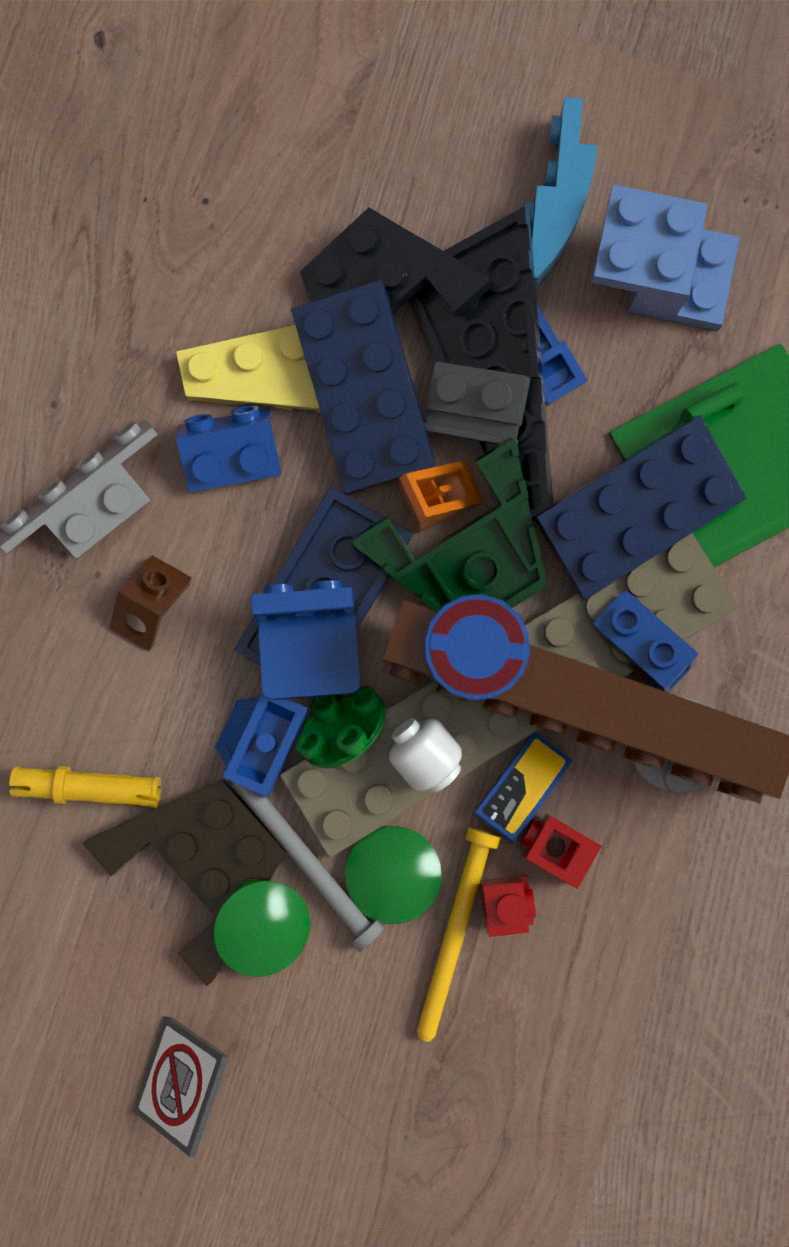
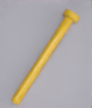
(438, 990)

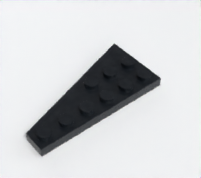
(498, 335)

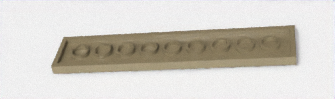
(369, 792)

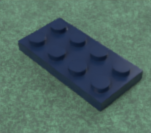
(363, 386)
(640, 507)
(329, 555)

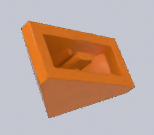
(439, 493)

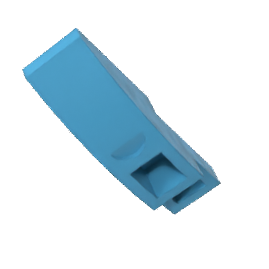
(564, 192)

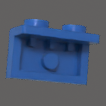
(228, 448)

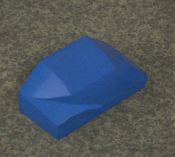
(260, 741)

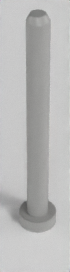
(312, 868)

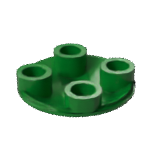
(341, 727)
(393, 875)
(261, 928)

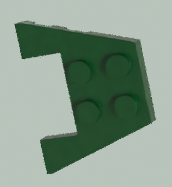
(487, 556)

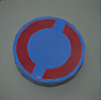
(477, 647)

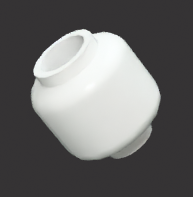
(425, 754)

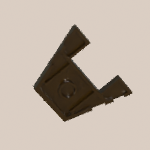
(210, 845)

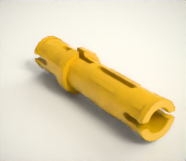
(69, 785)

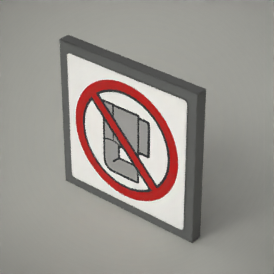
(180, 1085)

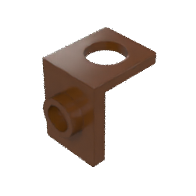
(148, 597)

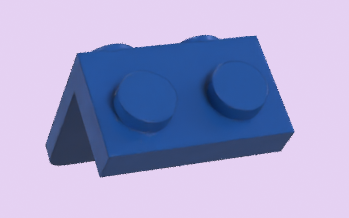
(307, 640)

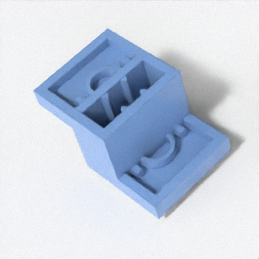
(665, 257)

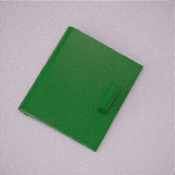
(750, 425)

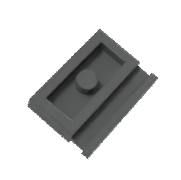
(476, 403)

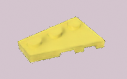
(250, 370)

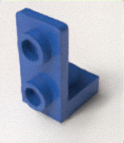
(646, 641)

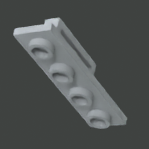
(89, 501)

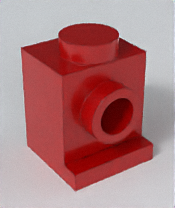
(573, 860)
(507, 905)

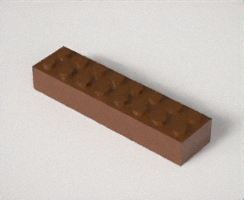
(619, 712)

